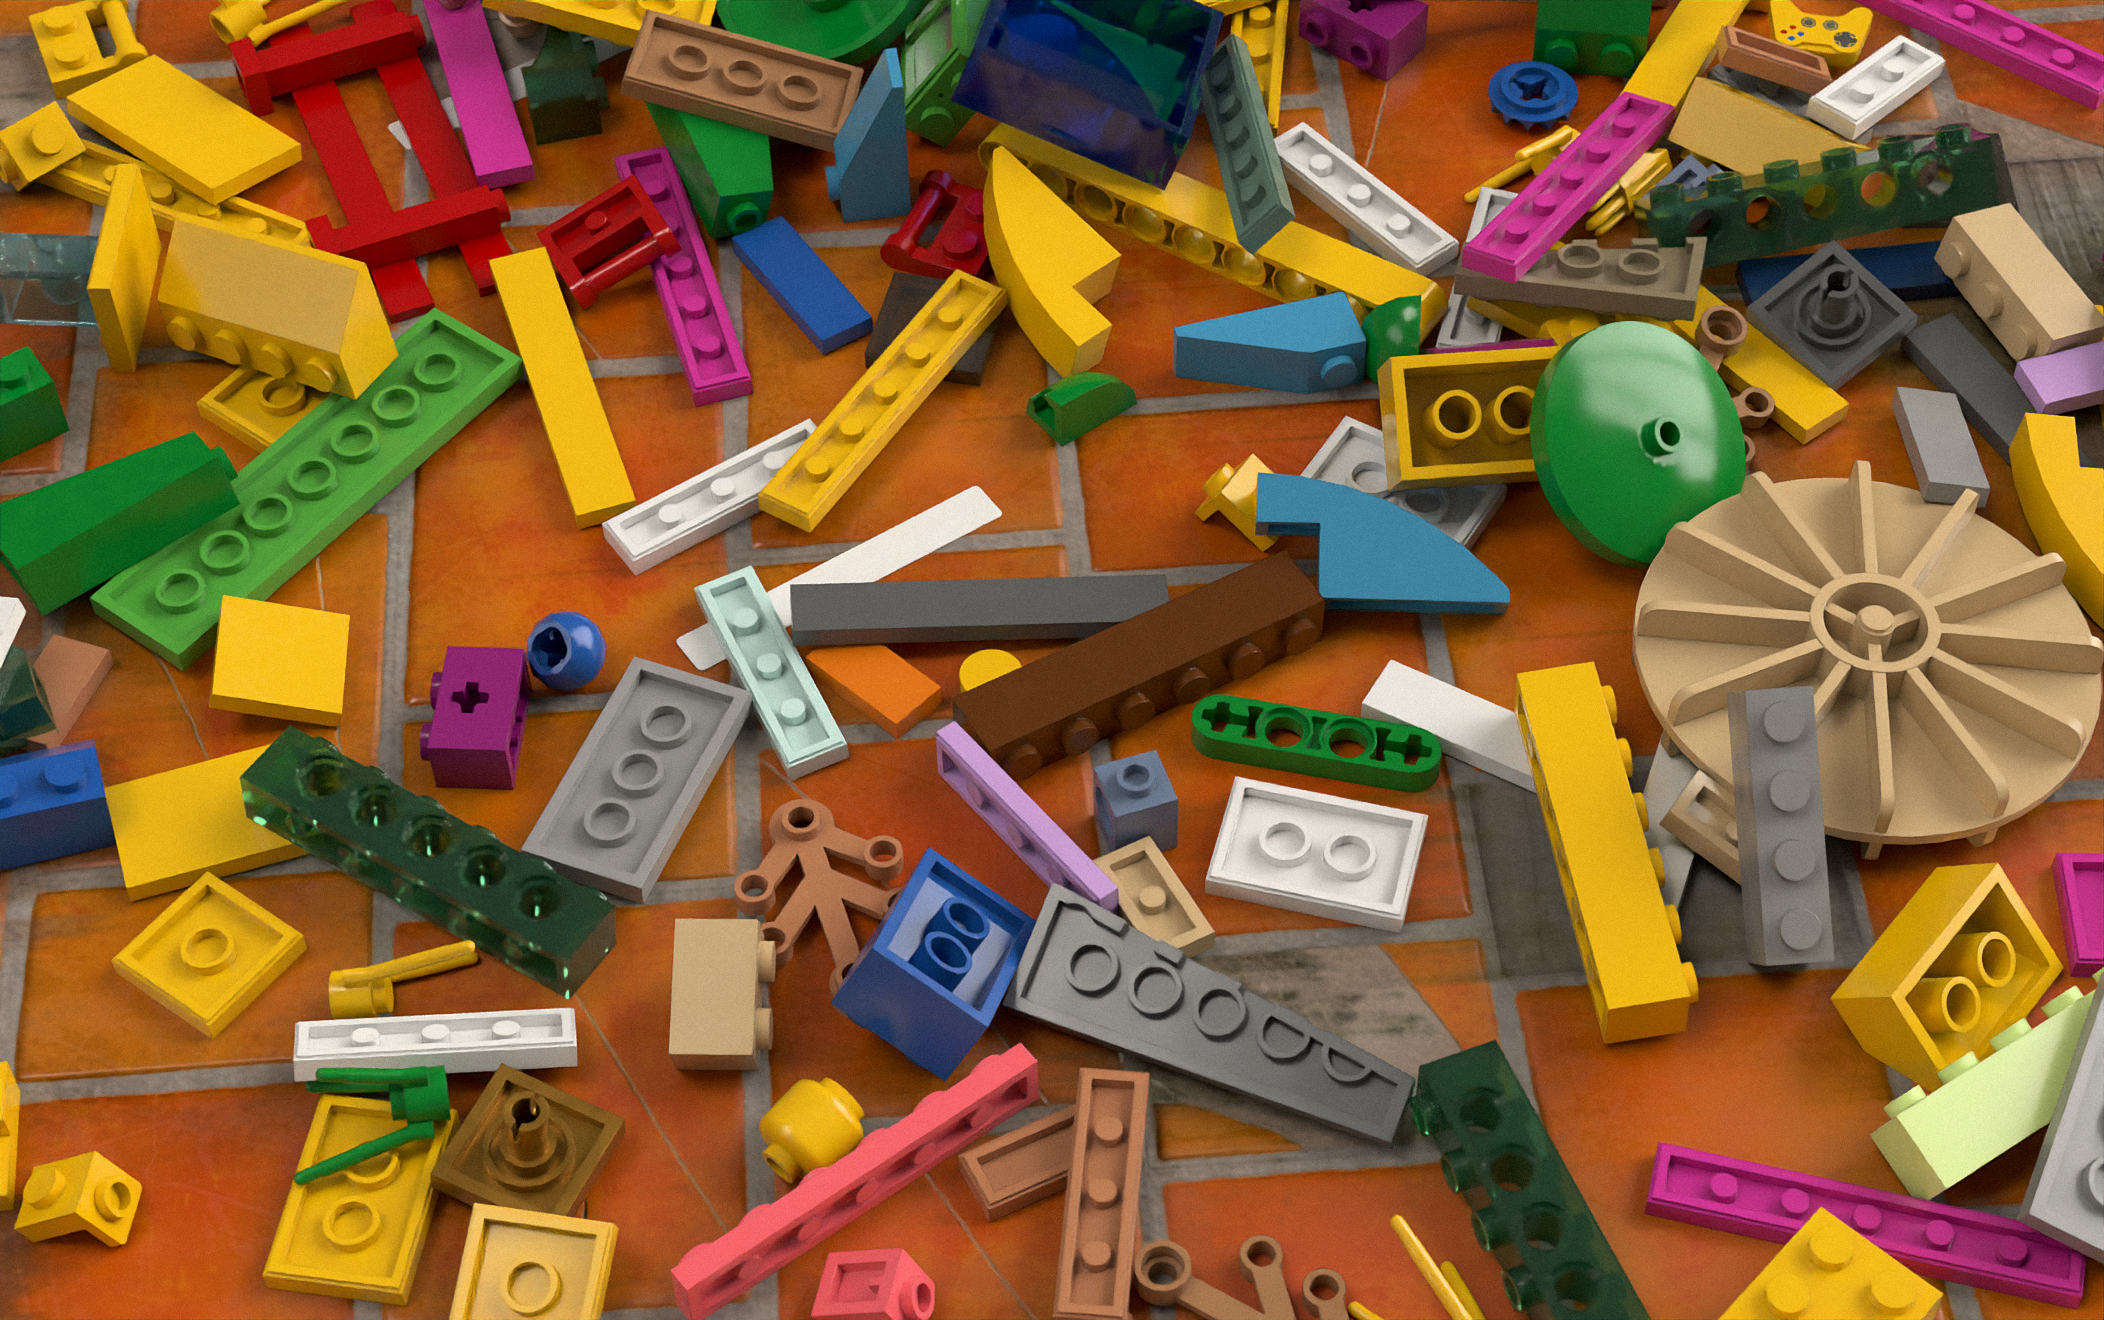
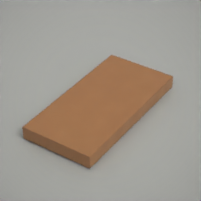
(740, 80)

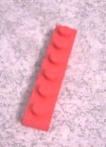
(840, 1193)

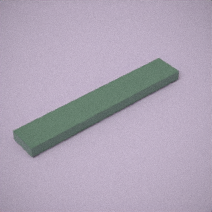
(1245, 146)

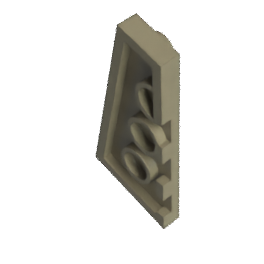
(1607, 281)

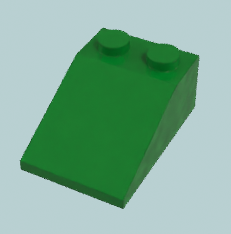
(1592, 35)

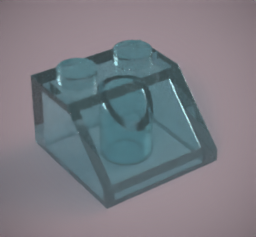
(46, 279)

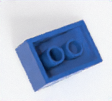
(936, 965)

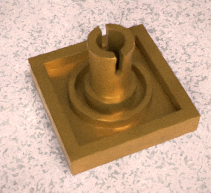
(528, 1147)

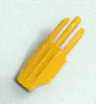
(1630, 186)

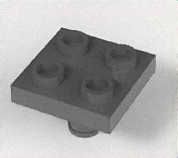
(1832, 315)

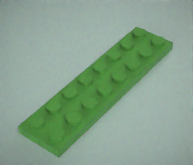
(310, 488)

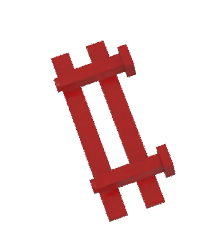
(374, 233)

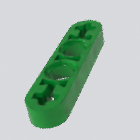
(1313, 752)

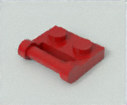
(602, 229)
(959, 242)

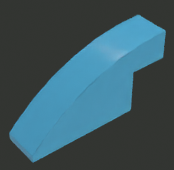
(1376, 551)

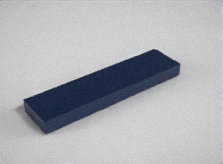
(1903, 268)

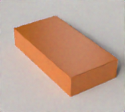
(876, 684)

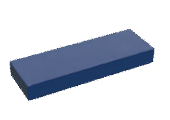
(802, 285)

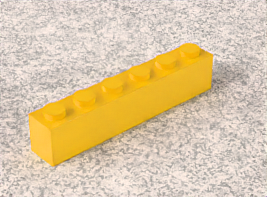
(1602, 853)

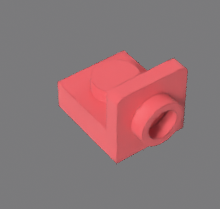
(873, 1287)

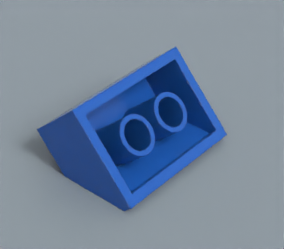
(52, 805)

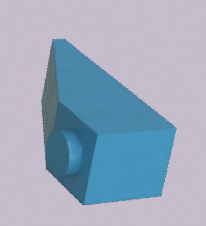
(872, 149)
(1281, 347)

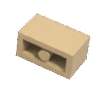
(718, 994)

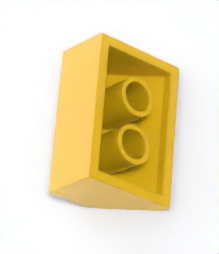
(1746, 133)
(1948, 974)

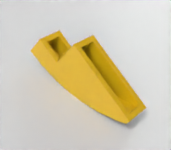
(1047, 265)
(2062, 503)

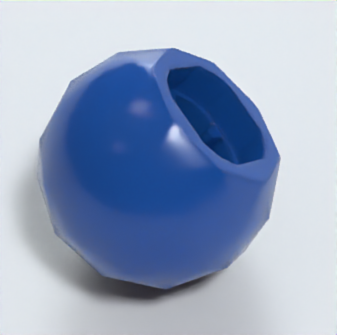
(565, 650)

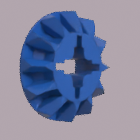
(1528, 80)

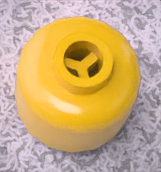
(810, 1128)

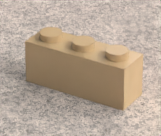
(2017, 284)

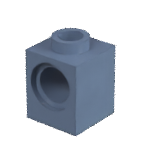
(1135, 801)

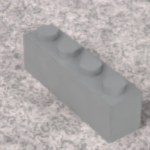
(1780, 826)

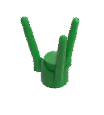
(415, 1095)

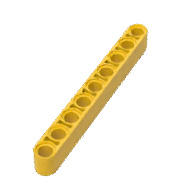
(1198, 227)

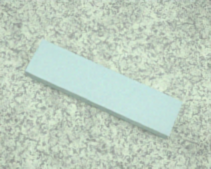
(773, 671)

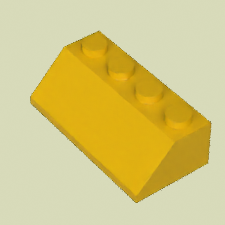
(274, 306)

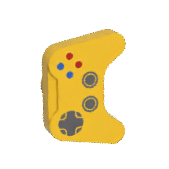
(1832, 37)

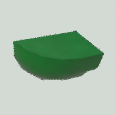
(1391, 332)
(1079, 404)

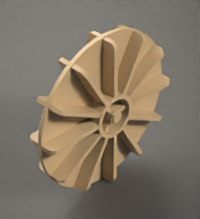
(1932, 640)

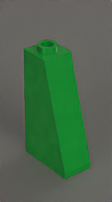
(721, 167)
(111, 517)

